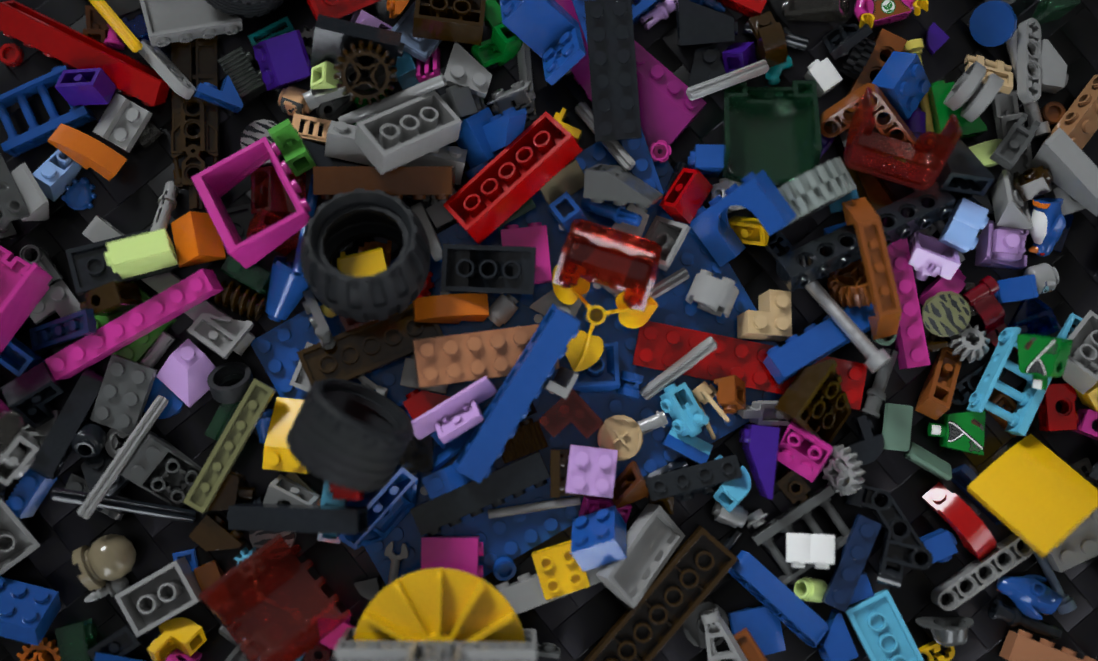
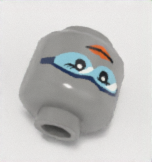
(1046, 277)

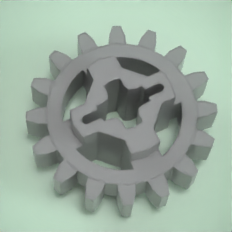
(843, 471)

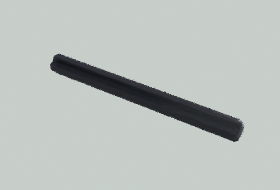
(127, 505)

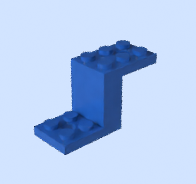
(547, 31)

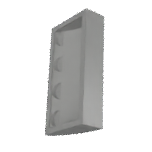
(649, 547)

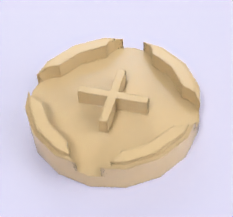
(621, 434)

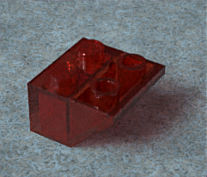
(270, 194)

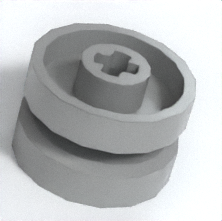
(973, 91)

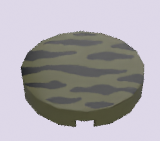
(946, 314)

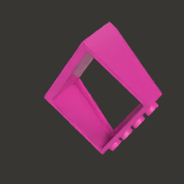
(225, 175)

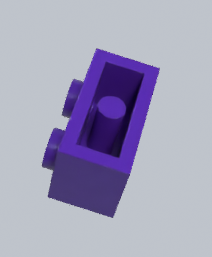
(85, 86)

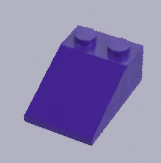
(761, 450)

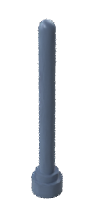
(1067, 604)

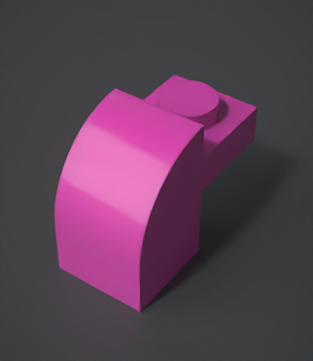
(940, 284)

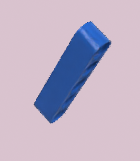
(778, 599)

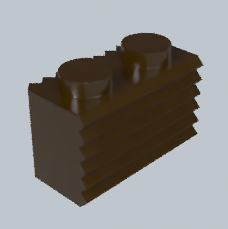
(526, 440)

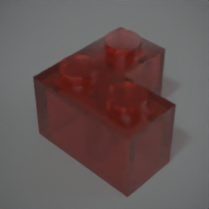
(572, 410)

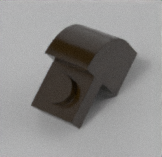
(770, 39)

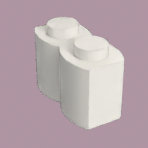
(810, 549)

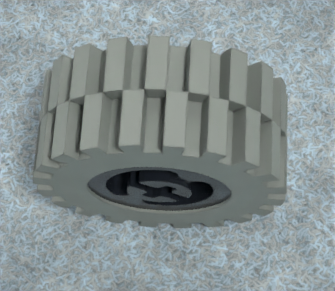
(817, 188)

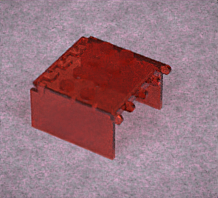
(274, 604)

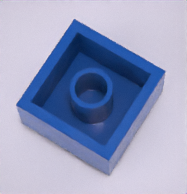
(903, 82)
(599, 538)

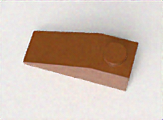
(939, 385)

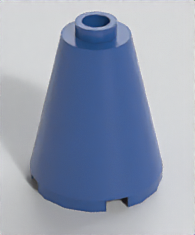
(283, 290)

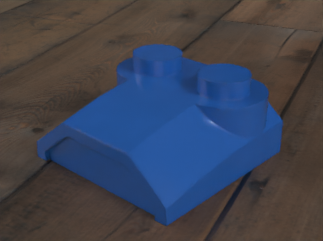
(602, 375)

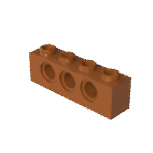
(885, 44)

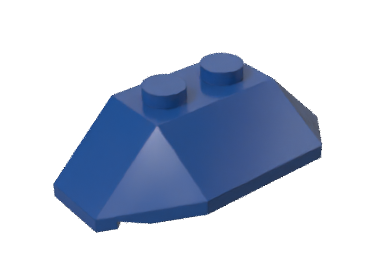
(385, 508)

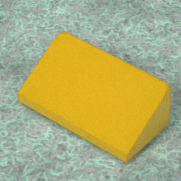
(749, 230)

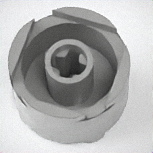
(713, 294)

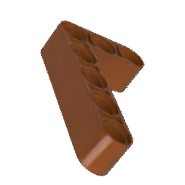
(883, 124)

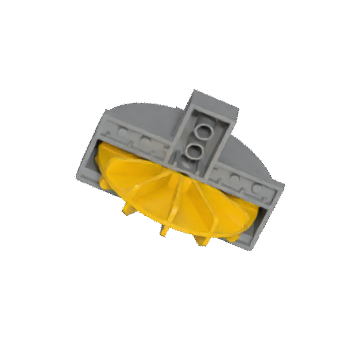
(438, 618)

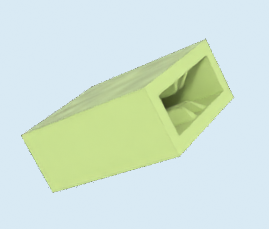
(141, 254)

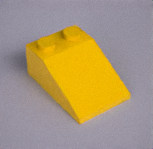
(276, 451)

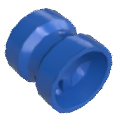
(628, 389)

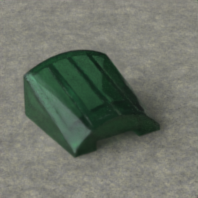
(771, 131)

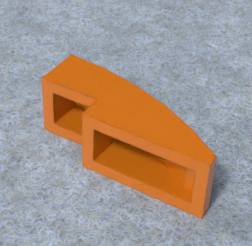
(87, 151)
(451, 308)

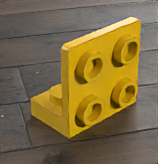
(559, 570)

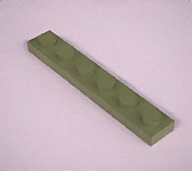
(229, 446)

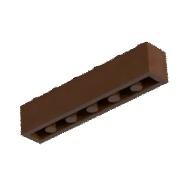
(397, 182)

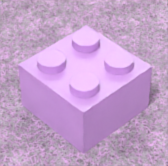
(591, 471)

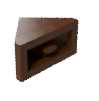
(629, 486)

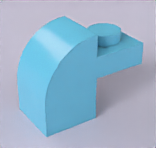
(733, 491)

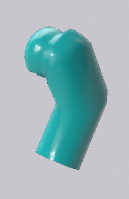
(775, 71)

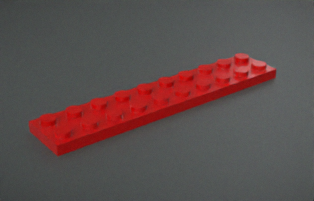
(663, 344)

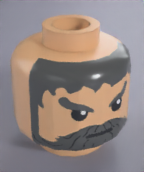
(292, 101)

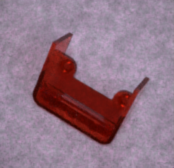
(895, 159)

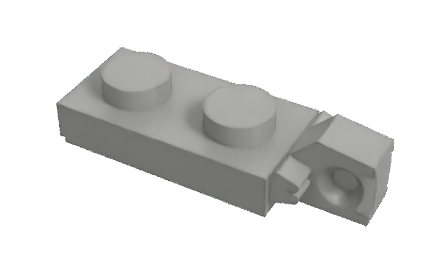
(763, 413)

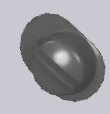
(947, 630)

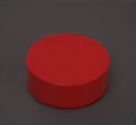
(11, 55)

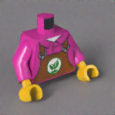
(886, 11)

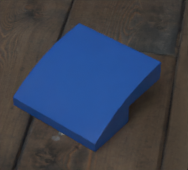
(762, 625)

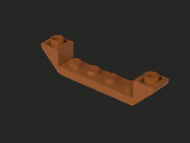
(876, 266)

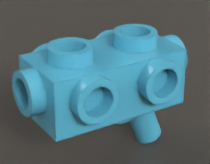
(683, 409)

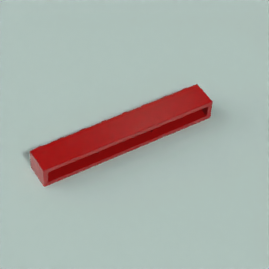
(81, 52)

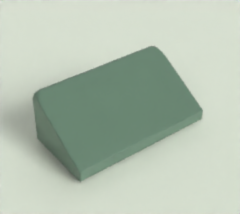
(897, 427)
(929, 462)

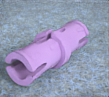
(660, 12)

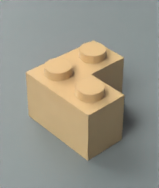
(771, 321)

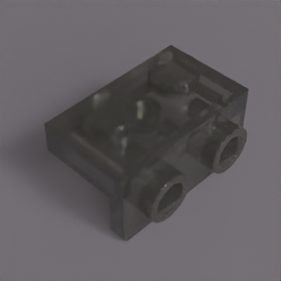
(419, 455)

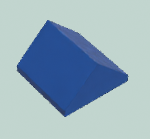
(474, 139)

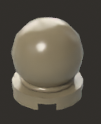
(105, 560)

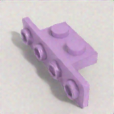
(456, 413)

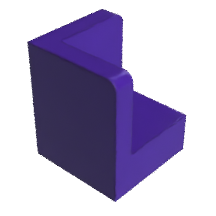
(739, 55)

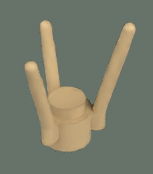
(704, 394)

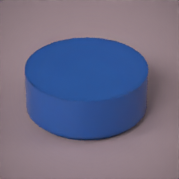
(504, 568)

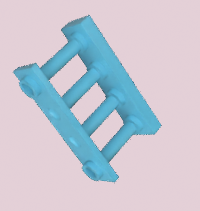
(1027, 401)

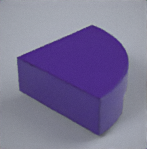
(935, 38)

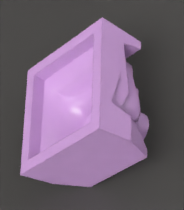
(1001, 247)
(932, 257)

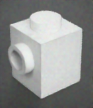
(825, 76)

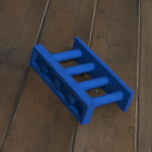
(38, 134)

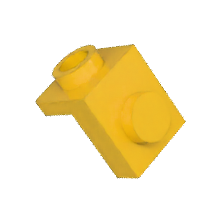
(574, 131)

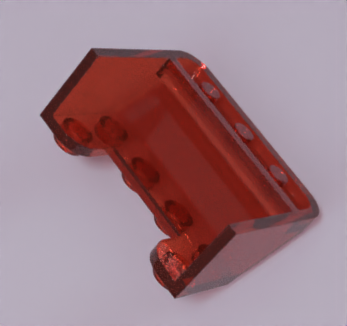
(609, 259)

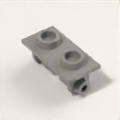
(503, 99)

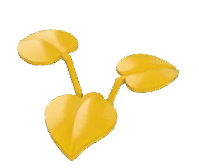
(587, 348)

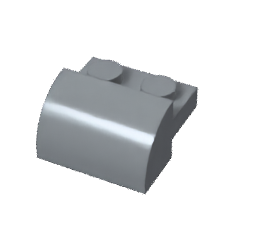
(122, 122)

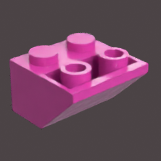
(803, 452)

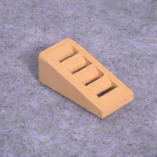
(316, 121)

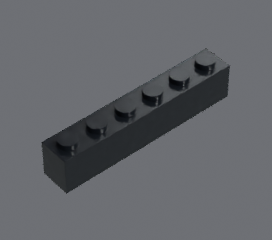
(475, 496)

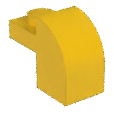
(177, 634)

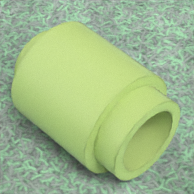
(810, 589)

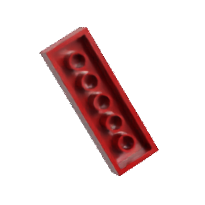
(513, 177)

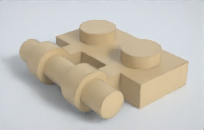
(996, 67)

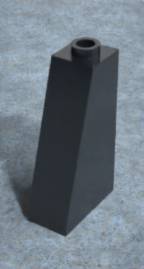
(335, 34)

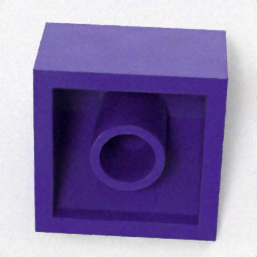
(283, 60)

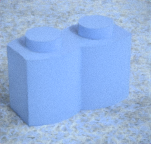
(964, 225)

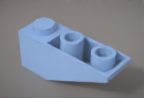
(56, 174)

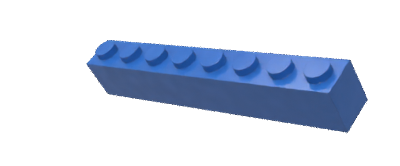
(517, 393)

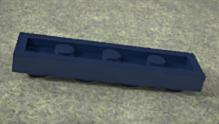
(63, 330)
(851, 562)

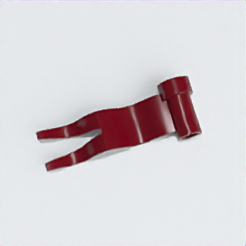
(988, 307)

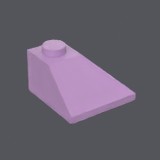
(187, 373)

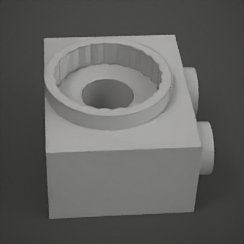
(17, 457)

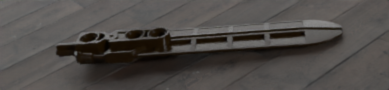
(206, 119)

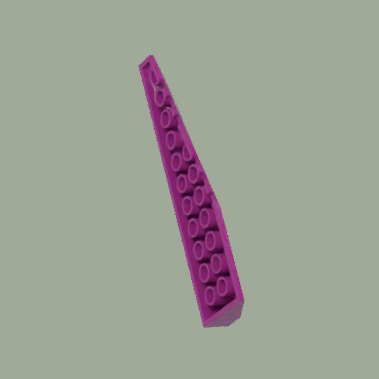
(662, 95)

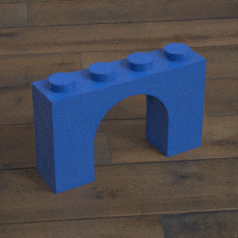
(755, 194)

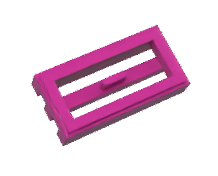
(424, 68)

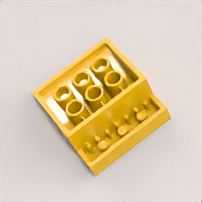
(1035, 495)

